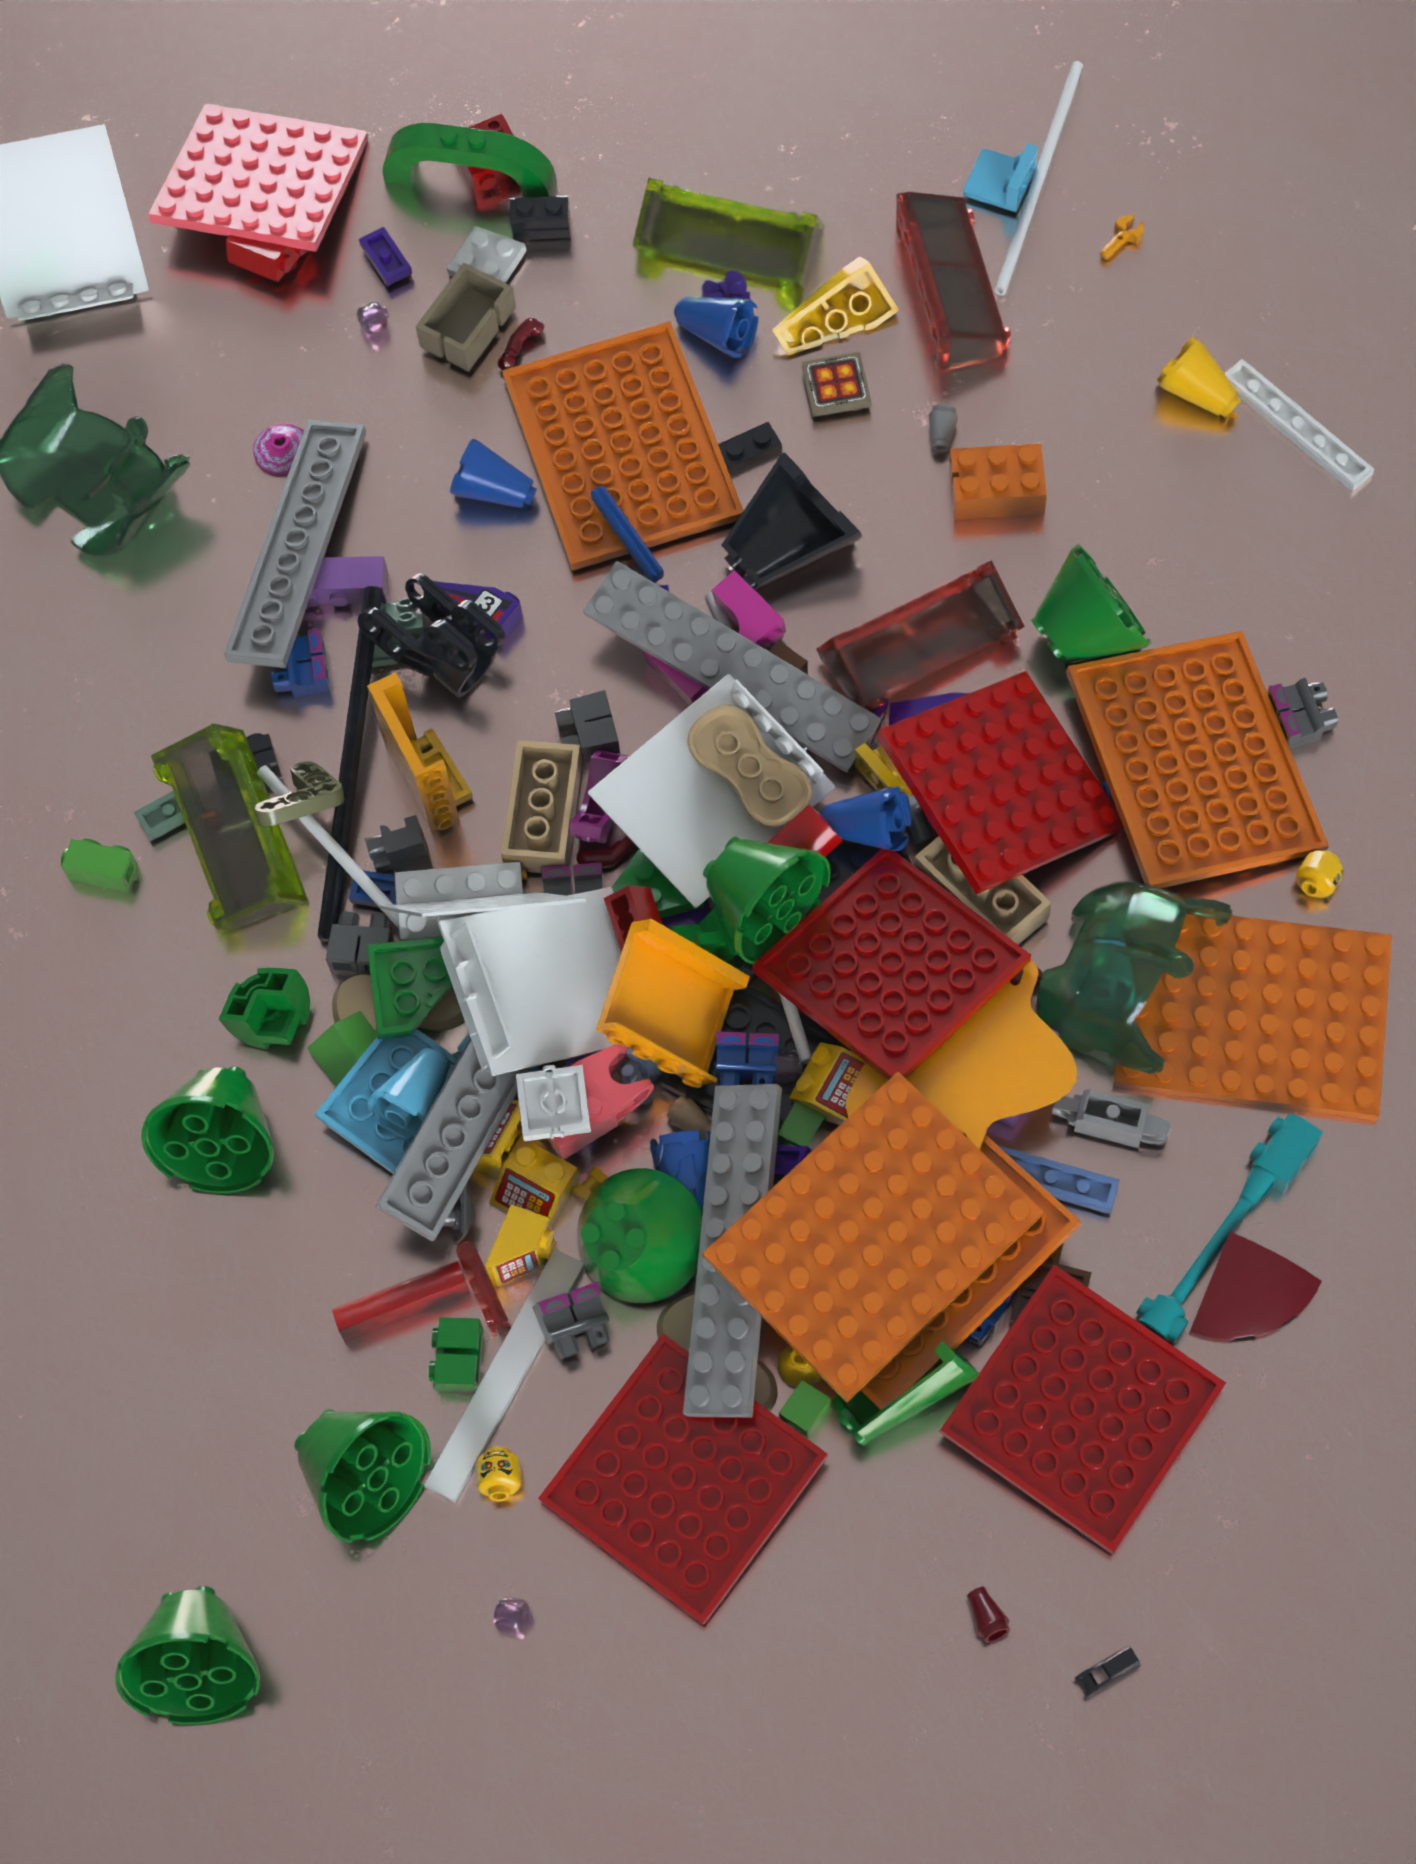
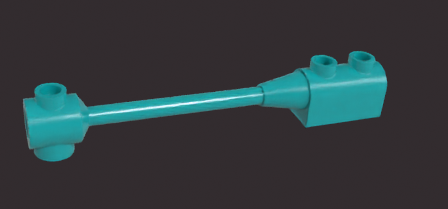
(1274, 1167)

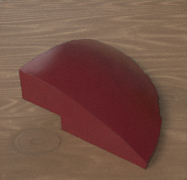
(1252, 1292)

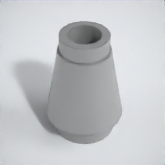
(942, 426)

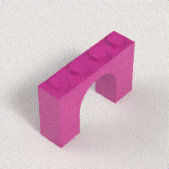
(750, 613)

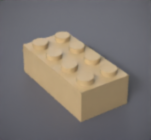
(542, 804)
(1011, 907)

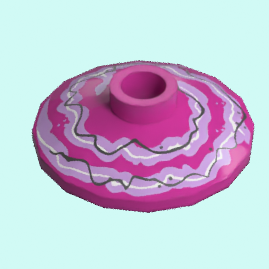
(274, 458)

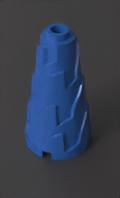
(684, 1158)

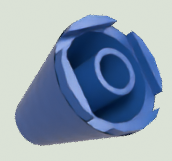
(721, 322)
(491, 478)
(872, 818)

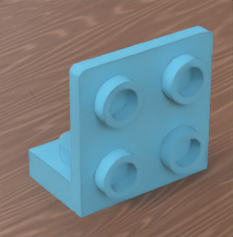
(1001, 178)

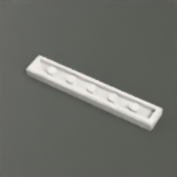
(1299, 426)

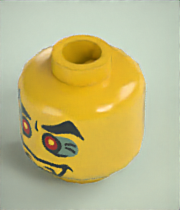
(1319, 874)
(498, 1473)

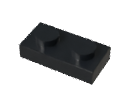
(750, 447)

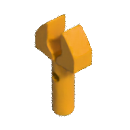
(1123, 236)

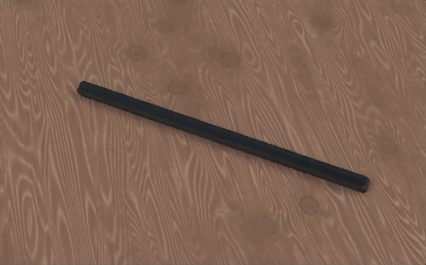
(349, 767)

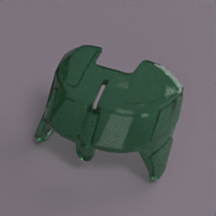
(69, 452)
(1106, 984)

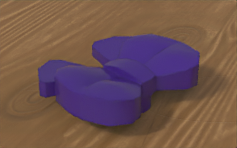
(732, 286)

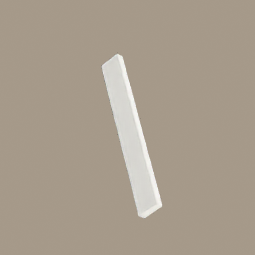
(500, 1381)

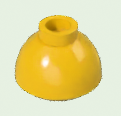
(794, 1368)

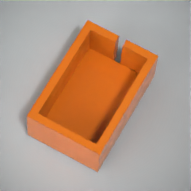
(997, 481)

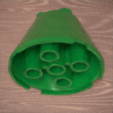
(1086, 613)
(764, 891)
(211, 1133)
(640, 1235)
(363, 1469)
(189, 1661)

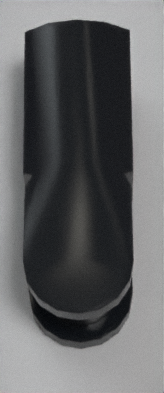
(1112, 1668)

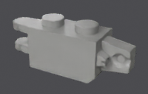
(1113, 1118)

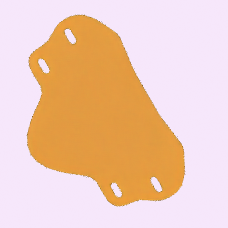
(991, 1067)

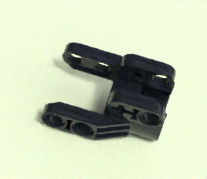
(450, 647)

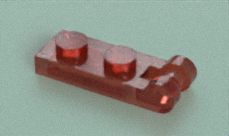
(482, 1286)

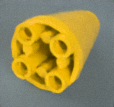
(1199, 379)

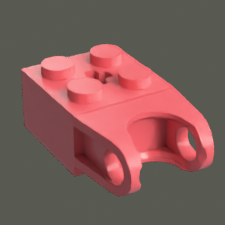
(606, 1098)

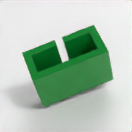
(457, 1355)

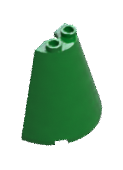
(869, 1422)

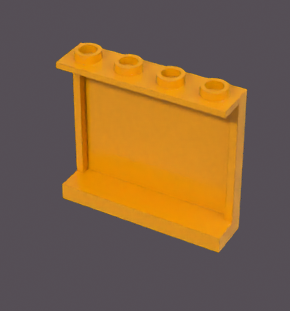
(427, 785)
(669, 1001)

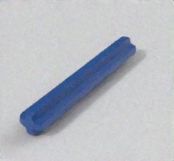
(627, 534)

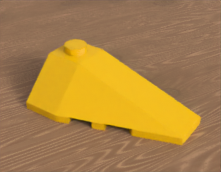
(842, 306)

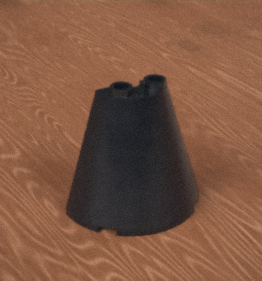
(785, 527)

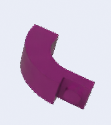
(591, 821)

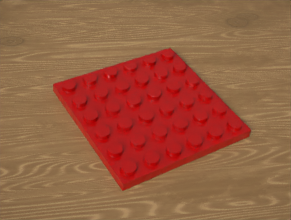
(1000, 781)
(891, 964)
(1082, 1408)
(678, 1492)

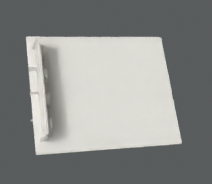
(64, 226)
(682, 810)
(456, 892)
(533, 980)

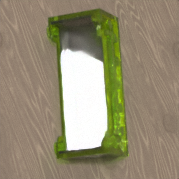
(727, 235)
(217, 796)

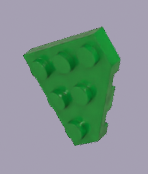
(644, 873)
(406, 983)

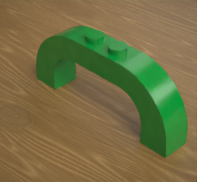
(468, 148)

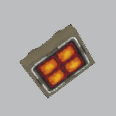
(836, 384)

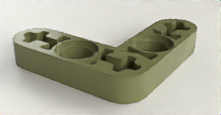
(316, 793)

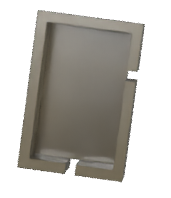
(465, 316)

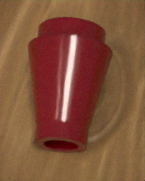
(988, 1617)

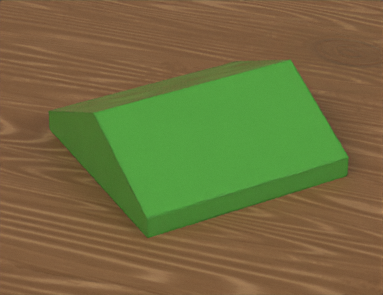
(342, 1046)

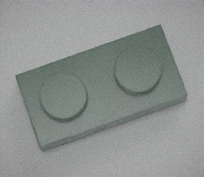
(160, 816)

